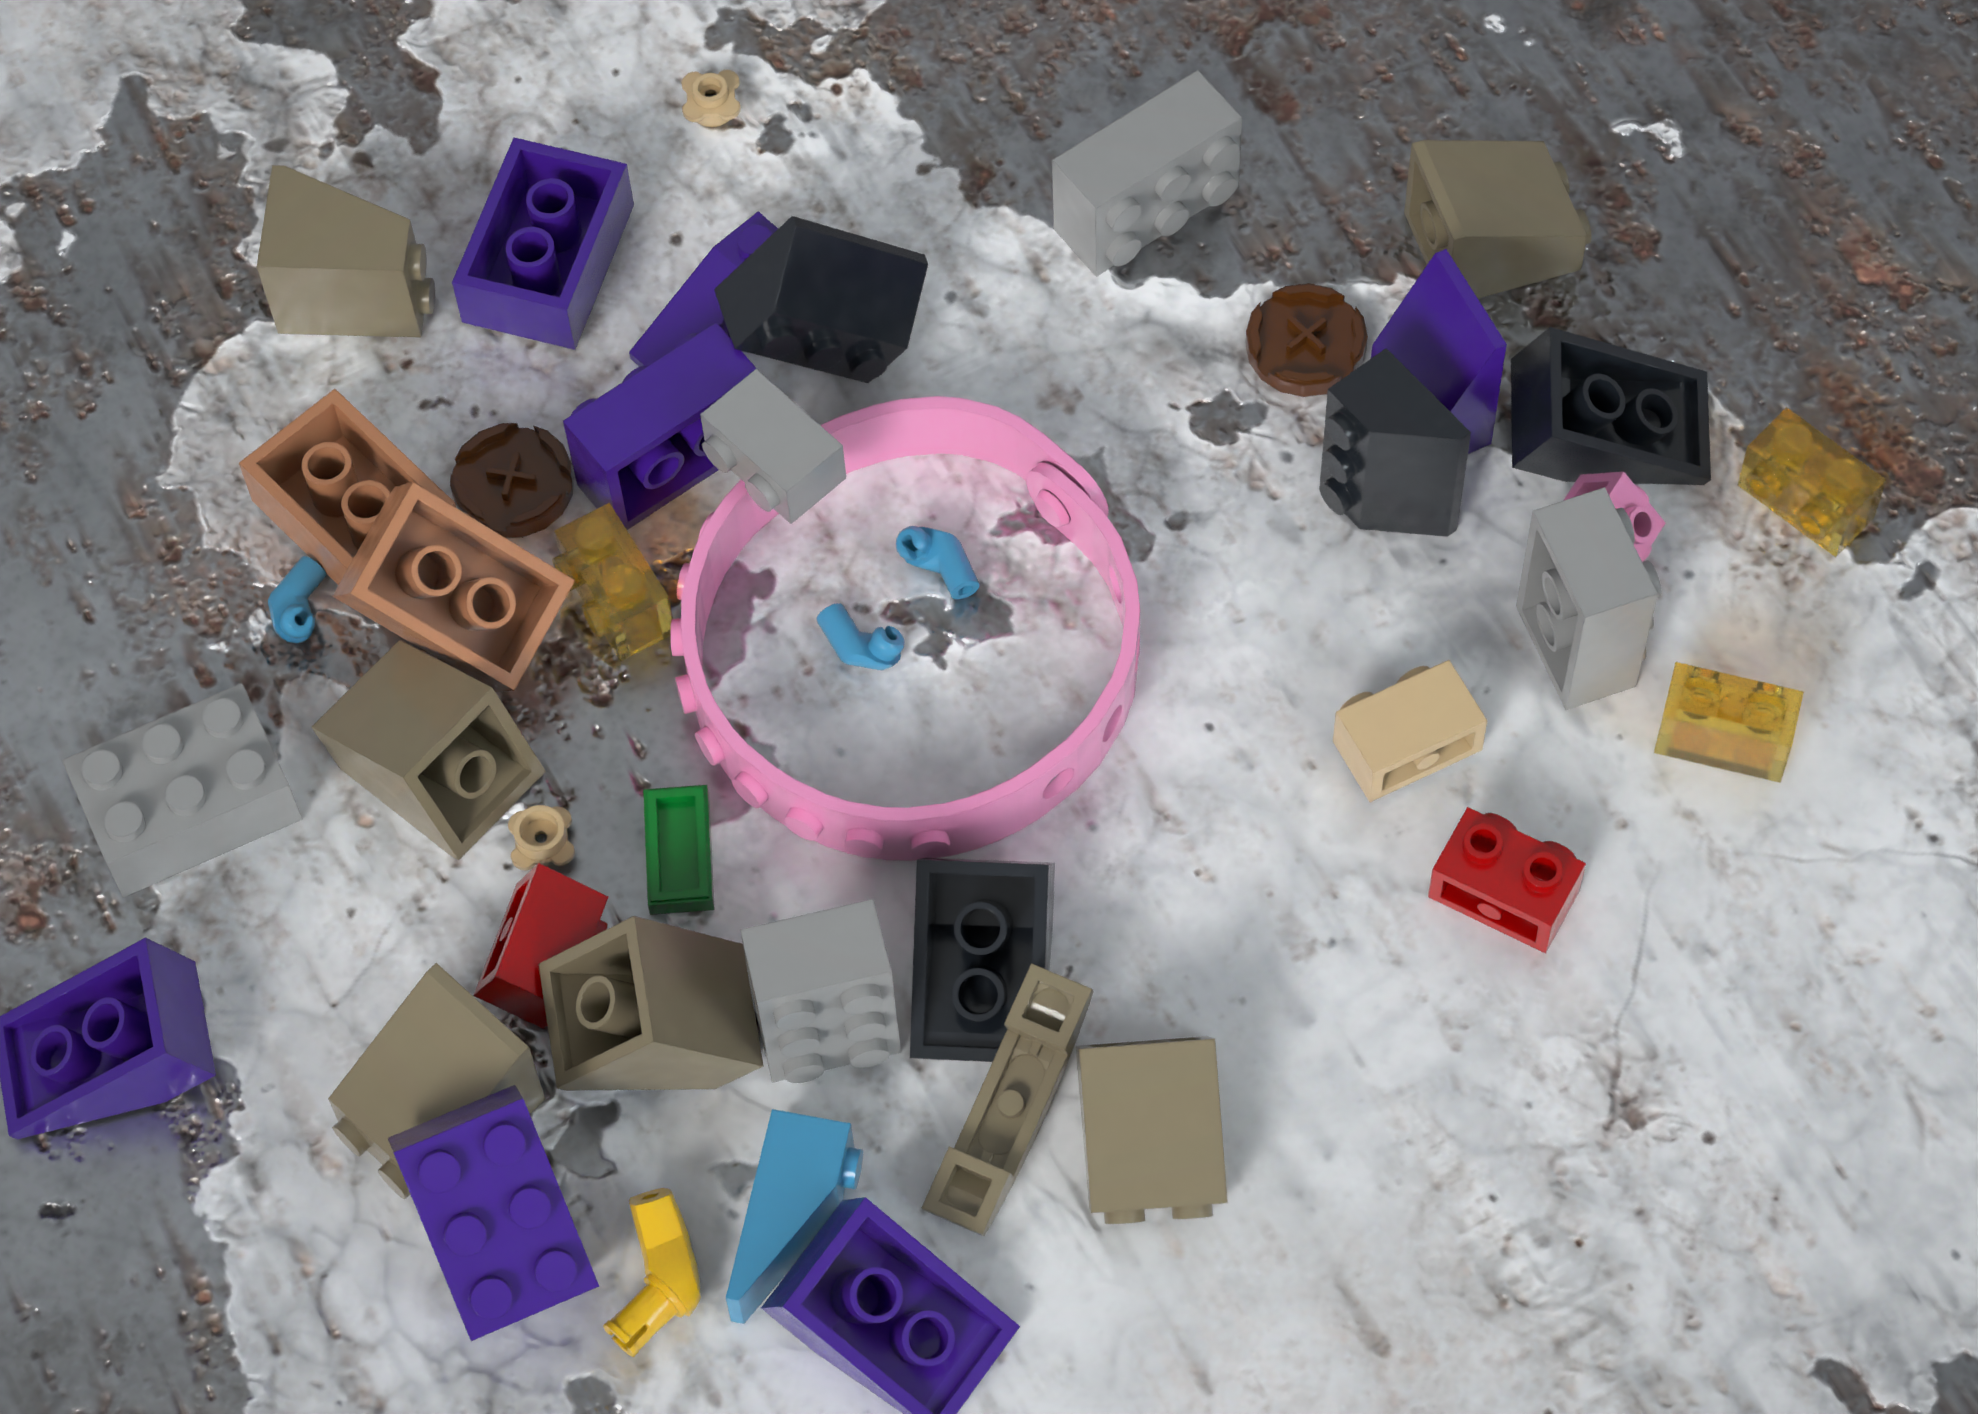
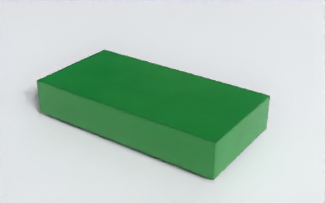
(678, 849)

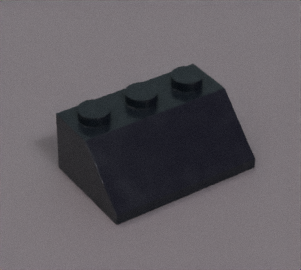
(824, 300)
(1392, 452)

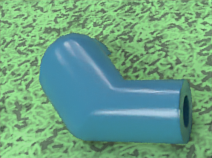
(941, 554)
(290, 603)
(857, 648)

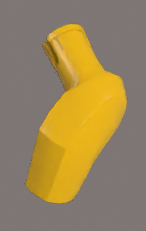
(669, 1269)

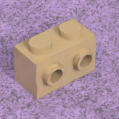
(1408, 729)

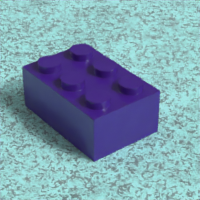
(543, 243)
(646, 435)
(493, 1212)

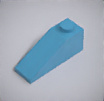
(794, 1193)

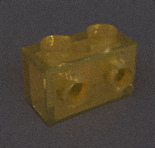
(1811, 482)
(614, 582)
(1728, 722)

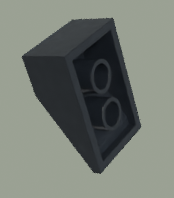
(1607, 411)
(972, 950)

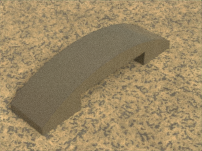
(1011, 1101)

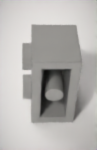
(772, 447)

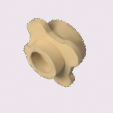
(711, 110)
(541, 820)

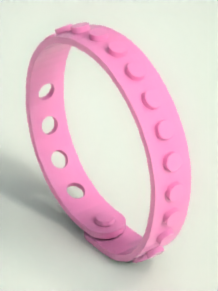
(1064, 498)

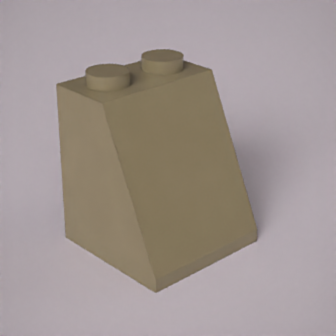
(1495, 211)
(339, 263)
(431, 746)
(650, 1010)
(426, 1062)
(1152, 1128)

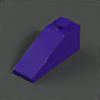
(696, 303)

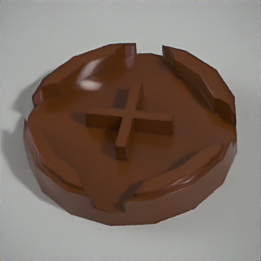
(1305, 339)
(513, 479)

